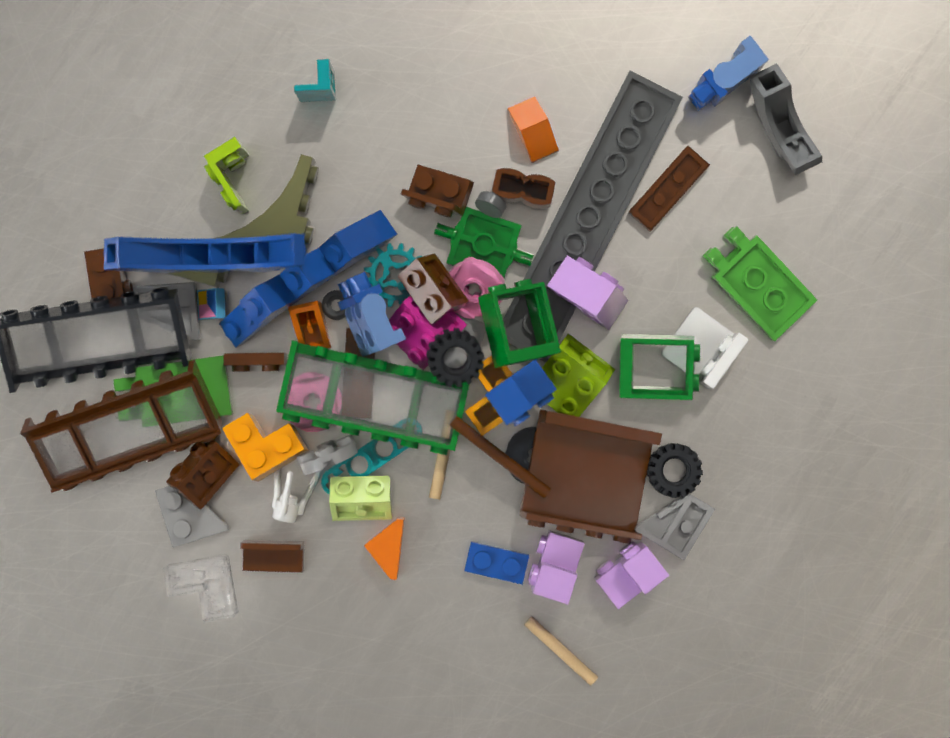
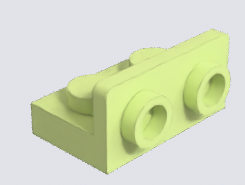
(360, 498)

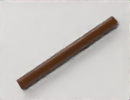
(499, 456)

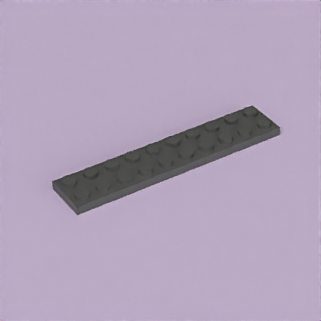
(597, 196)

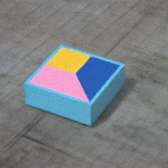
(211, 304)

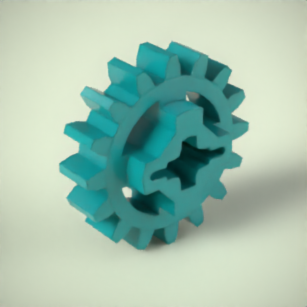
(388, 264)

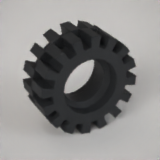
(455, 375)
(692, 465)

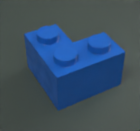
(520, 393)

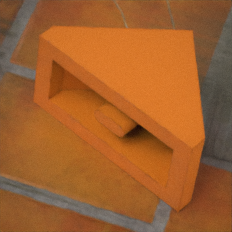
(533, 129)
(310, 324)
(386, 547)

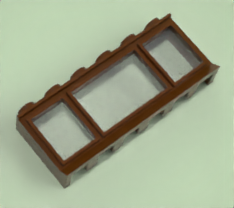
(124, 429)

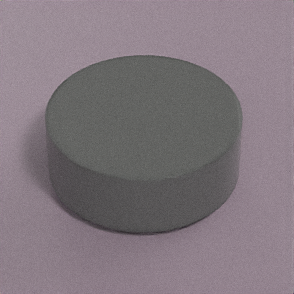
(490, 204)

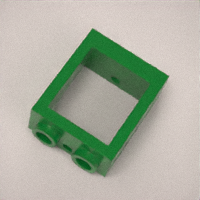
(540, 317)
(627, 389)

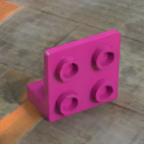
(420, 331)

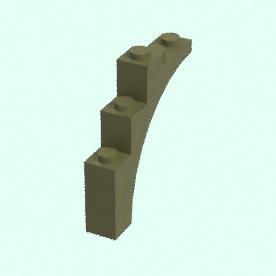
(279, 219)

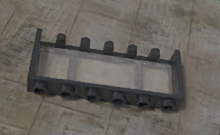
(92, 337)

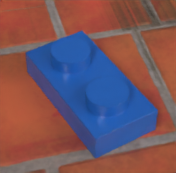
(496, 562)

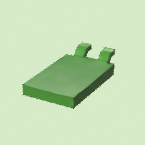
(760, 283)
(211, 369)

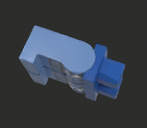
(728, 75)
(367, 315)

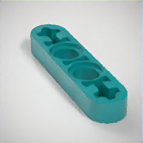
(367, 451)

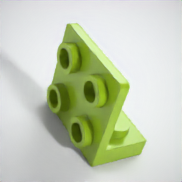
(227, 156)
(576, 375)

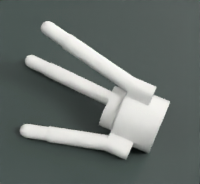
(286, 505)

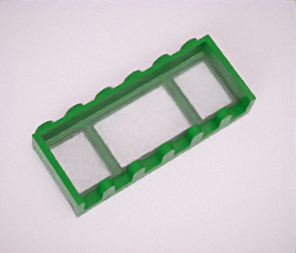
(370, 397)

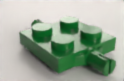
(484, 239)

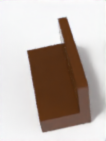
(273, 556)

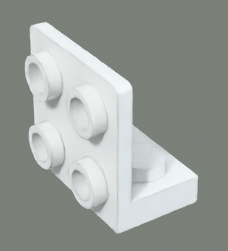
(717, 347)

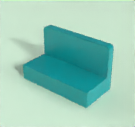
(324, 89)

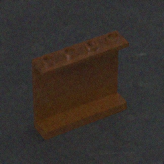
(592, 473)

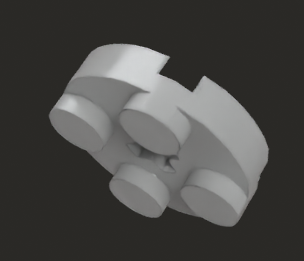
(327, 454)

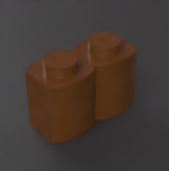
(532, 190)

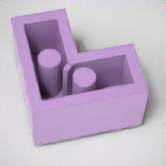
(593, 294)
(557, 566)
(630, 574)

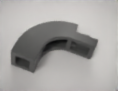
(778, 115)

